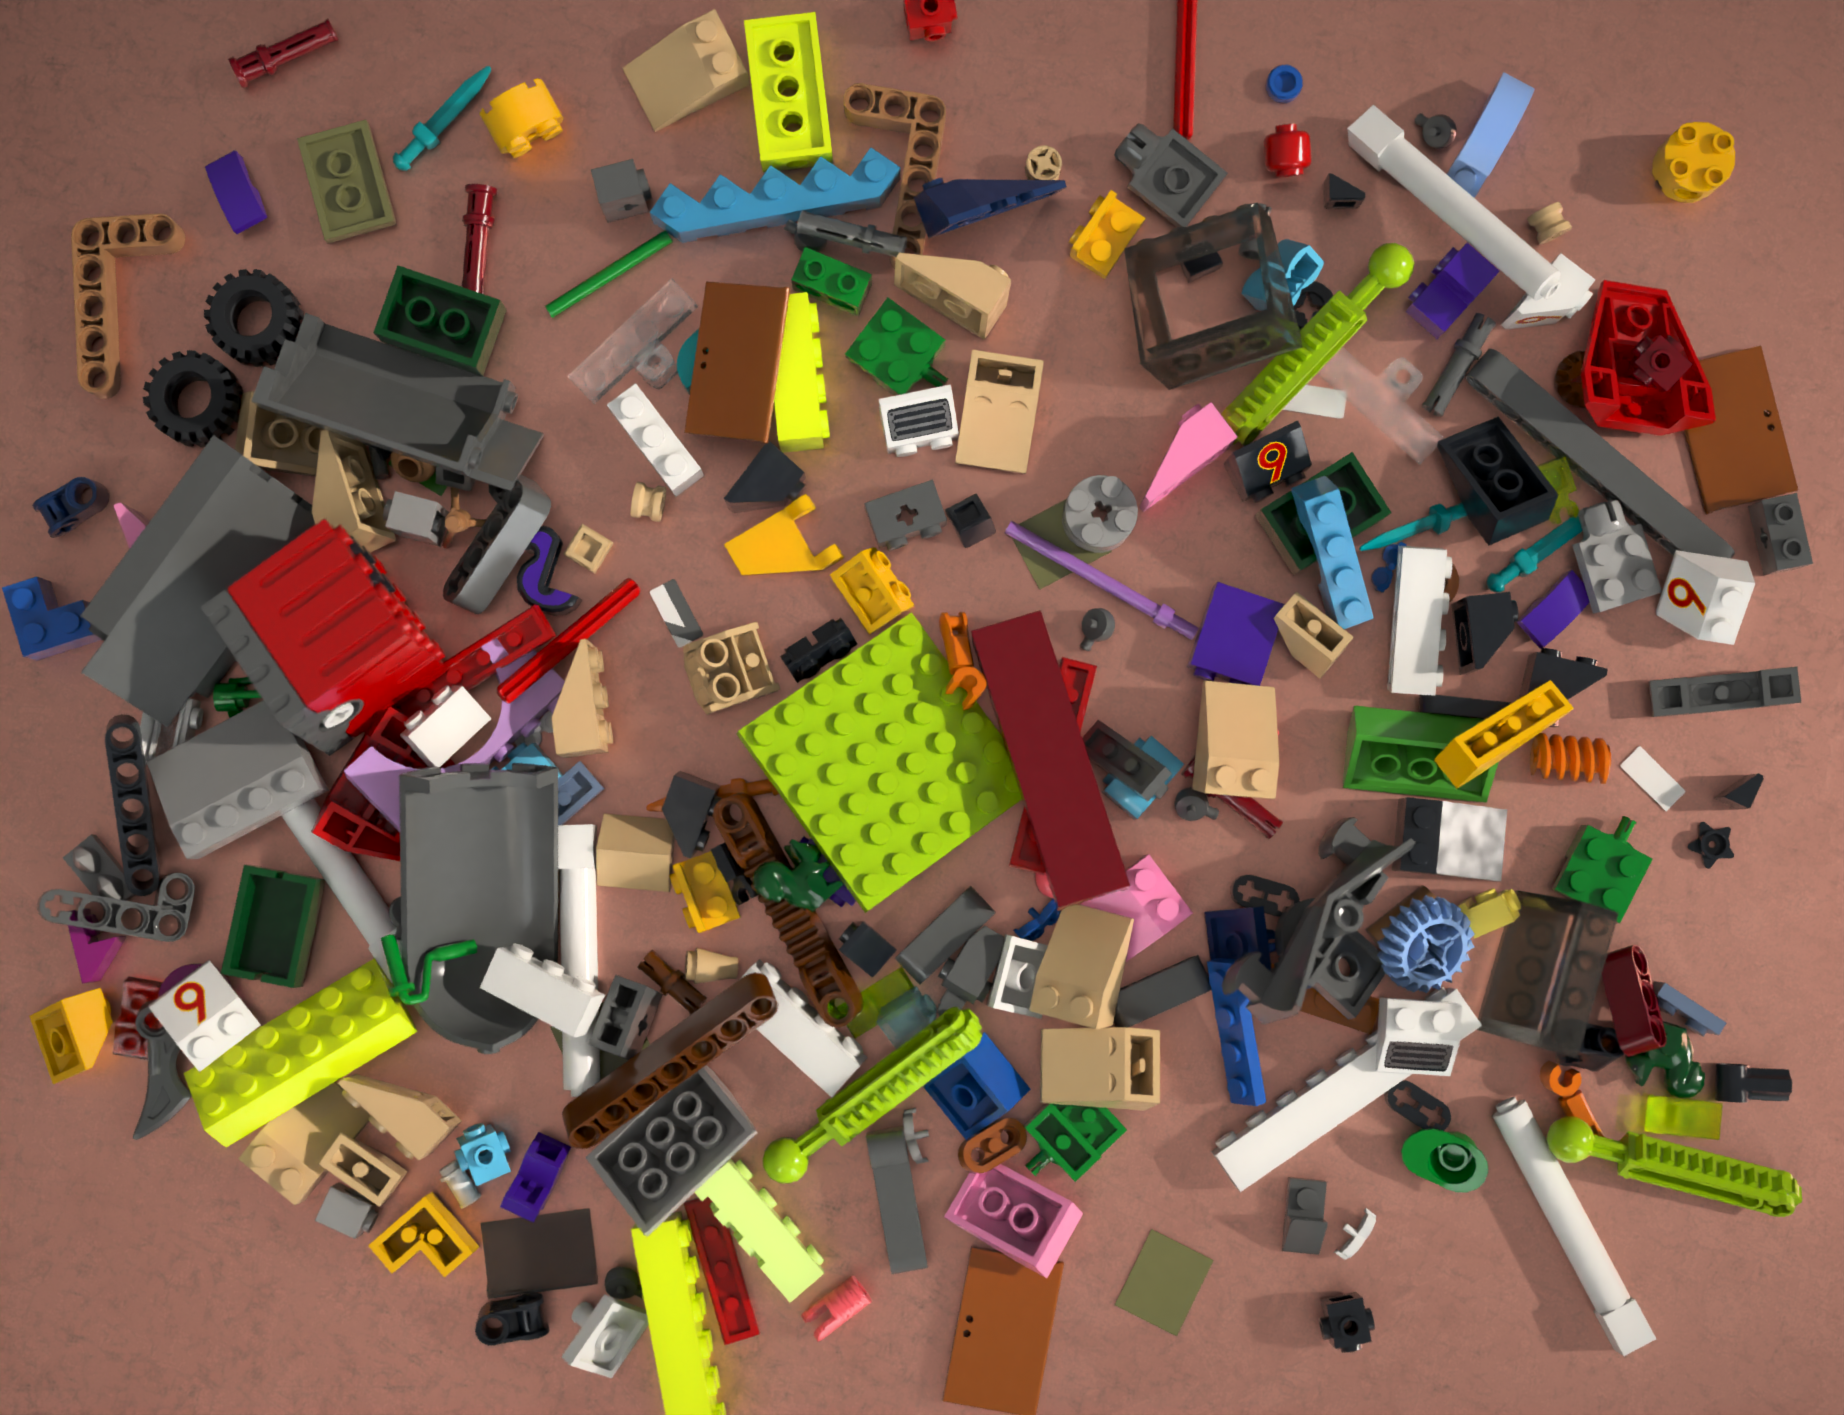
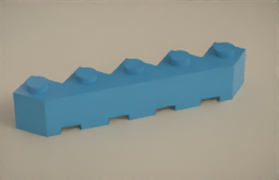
(776, 199)

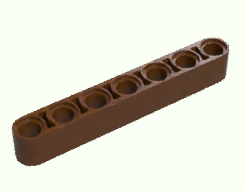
(669, 1060)

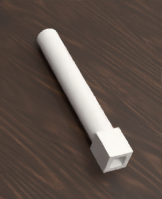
(1384, 146)
(346, 881)
(579, 943)
(1613, 1306)

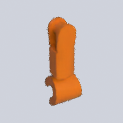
(960, 658)
(1571, 1098)

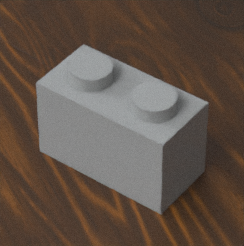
(415, 518)

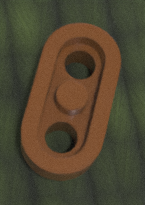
(990, 1147)

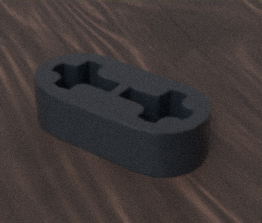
(1265, 886)
(1421, 1098)

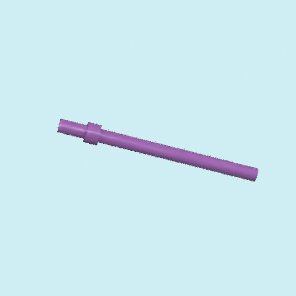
(1162, 615)

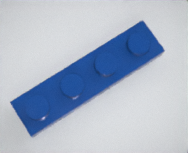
(1236, 1039)

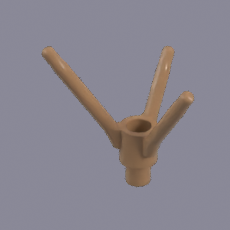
(458, 519)

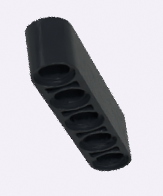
(132, 822)

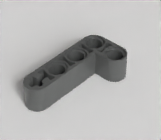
(497, 545)
(114, 909)
(896, 1199)

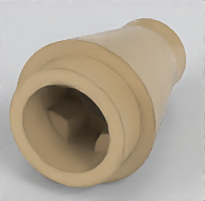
(709, 966)

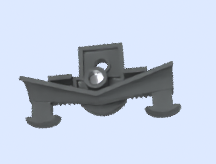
(1319, 933)

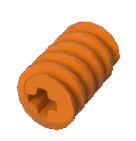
(1571, 757)

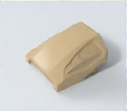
(728, 668)

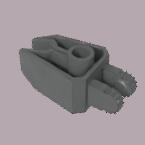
(969, 973)

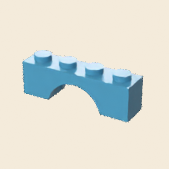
(1328, 529)

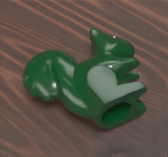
(800, 886)
(1681, 1075)

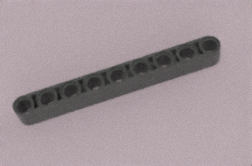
(1592, 457)

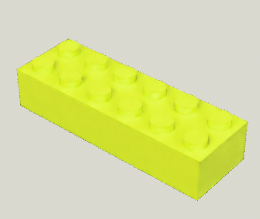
(299, 1053)
(676, 1319)

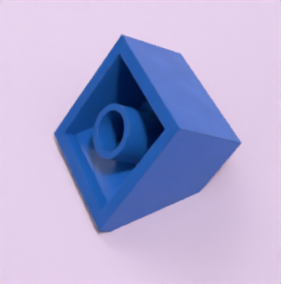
(977, 1088)

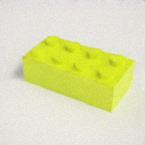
(798, 386)

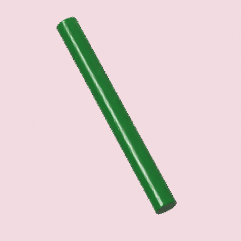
(608, 273)

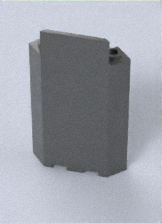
(398, 403)
(200, 542)

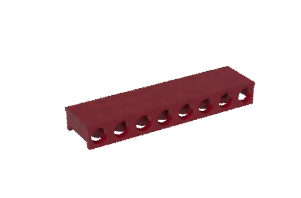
(1049, 760)

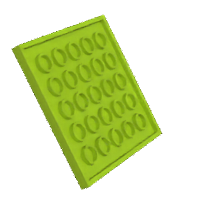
(884, 762)

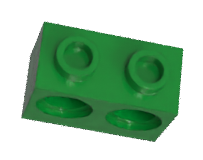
(831, 281)

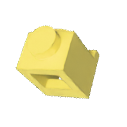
(1491, 910)

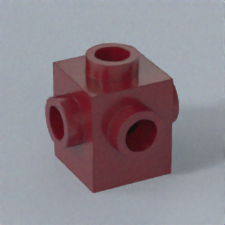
(1671, 364)

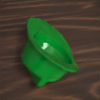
(1445, 1159)

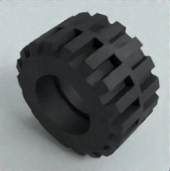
(233, 298)
(169, 383)

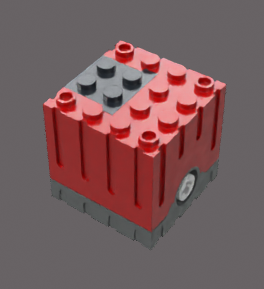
(325, 637)

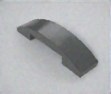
(1725, 692)

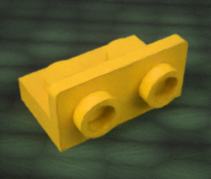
(1106, 234)
(872, 589)
(705, 893)

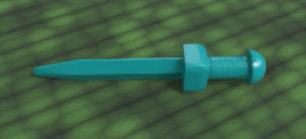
(427, 134)
(1438, 520)
(1526, 561)

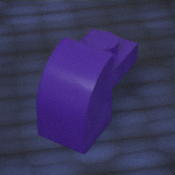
(536, 1177)

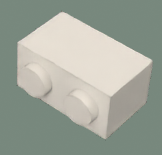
(444, 725)

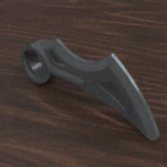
(164, 1088)

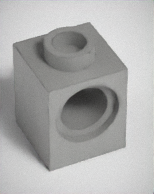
(347, 1211)

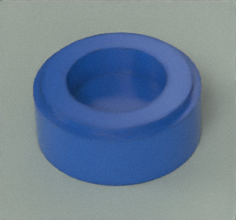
(1284, 83)

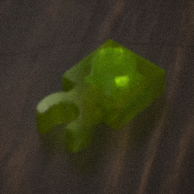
(1560, 477)

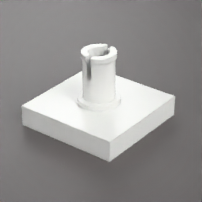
(605, 1335)

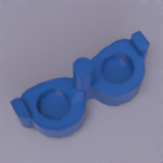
(1383, 576)
(1035, 928)

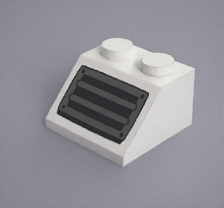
(919, 420)
(1417, 1036)

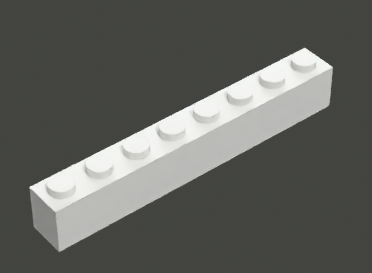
(1317, 1107)

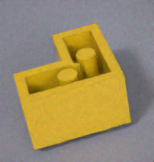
(429, 1229)

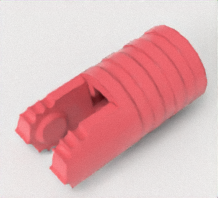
(843, 1304)

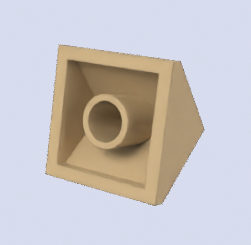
(635, 853)

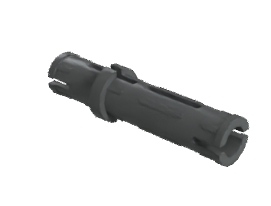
(851, 234)
(1466, 352)

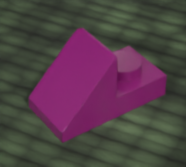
(92, 955)

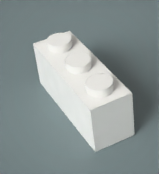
(655, 440)
(543, 989)

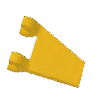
(779, 546)

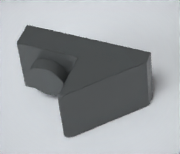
(1304, 1216)

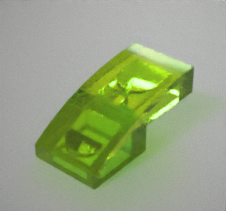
(876, 997)
(1683, 1117)

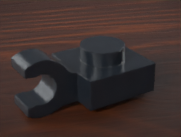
(733, 871)

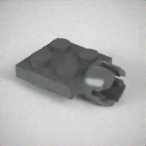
(1169, 173)

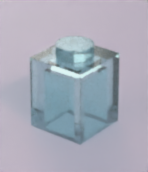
(906, 1016)

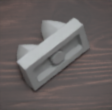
(98, 869)

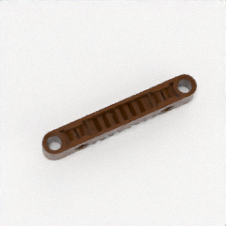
(798, 927)

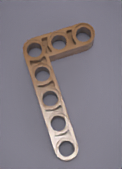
(920, 133)
(104, 289)

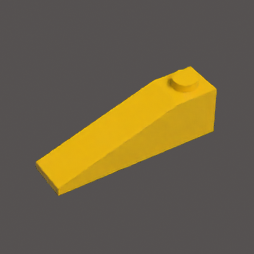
(1502, 733)

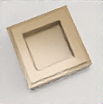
(588, 548)

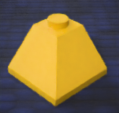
(72, 1033)

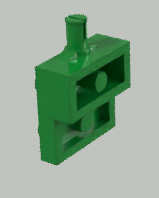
(897, 350)
(1603, 868)
(1072, 1136)

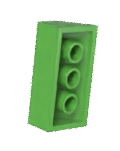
(1397, 754)

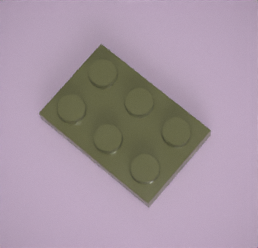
(346, 181)

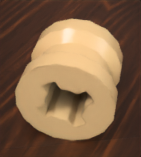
(1046, 159)
(1549, 223)
(648, 501)

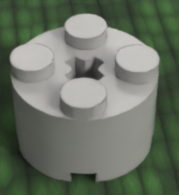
(1107, 494)

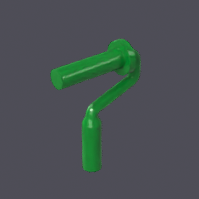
(400, 984)

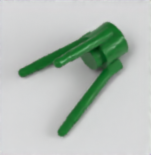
(233, 696)

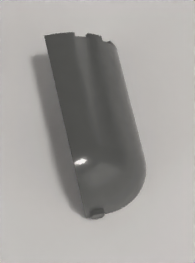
(479, 869)

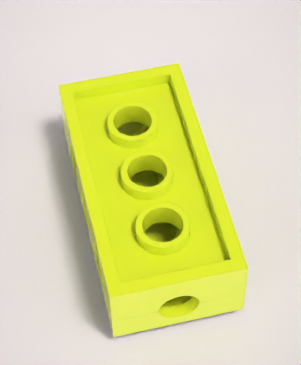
(767, 41)

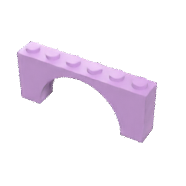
(379, 776)

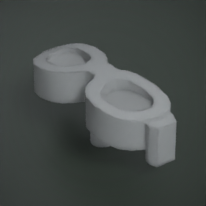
(911, 1137)

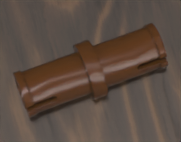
(672, 982)

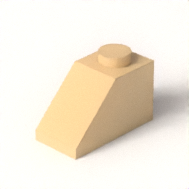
(1311, 634)
(363, 1168)

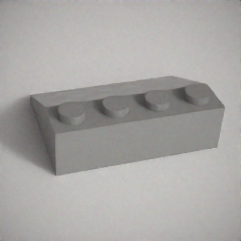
(233, 780)
(672, 1148)

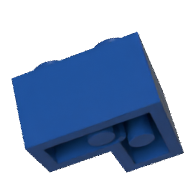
(41, 624)

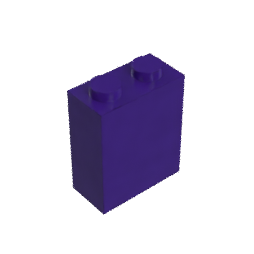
(1235, 636)

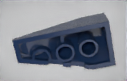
(967, 201)

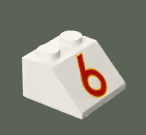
(1565, 302)
(1706, 595)
(204, 1015)

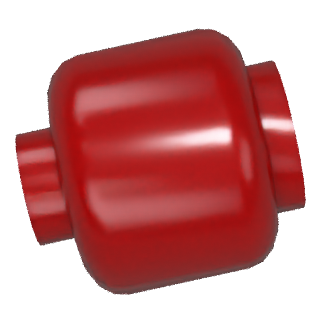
(1287, 151)

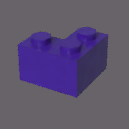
(1457, 283)

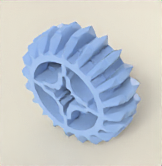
(1425, 944)

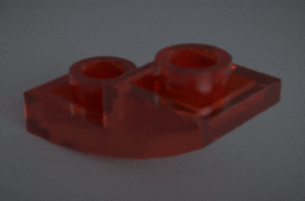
(126, 1037)

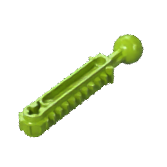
(1321, 339)
(877, 1091)
(1680, 1167)

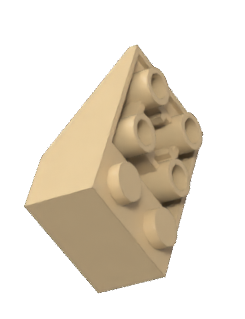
(999, 411)
(579, 715)
(1101, 1067)
(410, 1116)

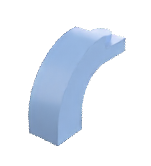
(1491, 133)

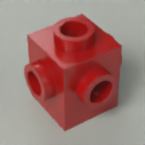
(929, 18)

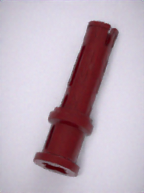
(267, 59)
(478, 222)
(1245, 807)

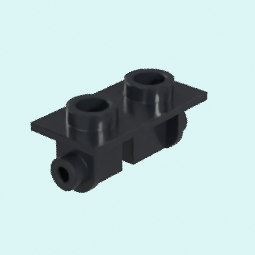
(833, 643)

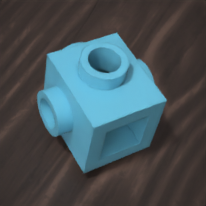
(489, 1163)

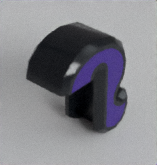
(537, 573)

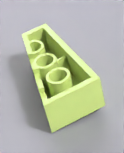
(761, 1229)

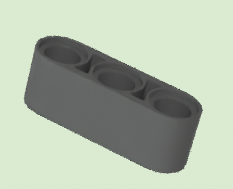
(945, 935)
(1161, 991)

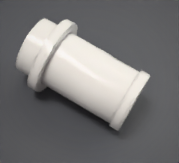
(459, 1184)

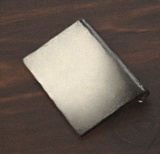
(539, 1255)

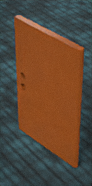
(744, 341)
(1740, 453)
(1009, 1331)

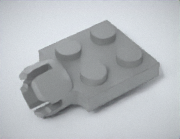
(1614, 558)

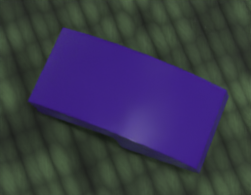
(235, 193)
(1555, 610)

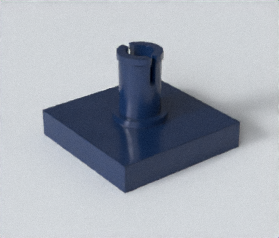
(1238, 932)

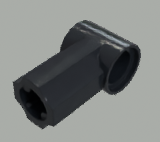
(1743, 1083)

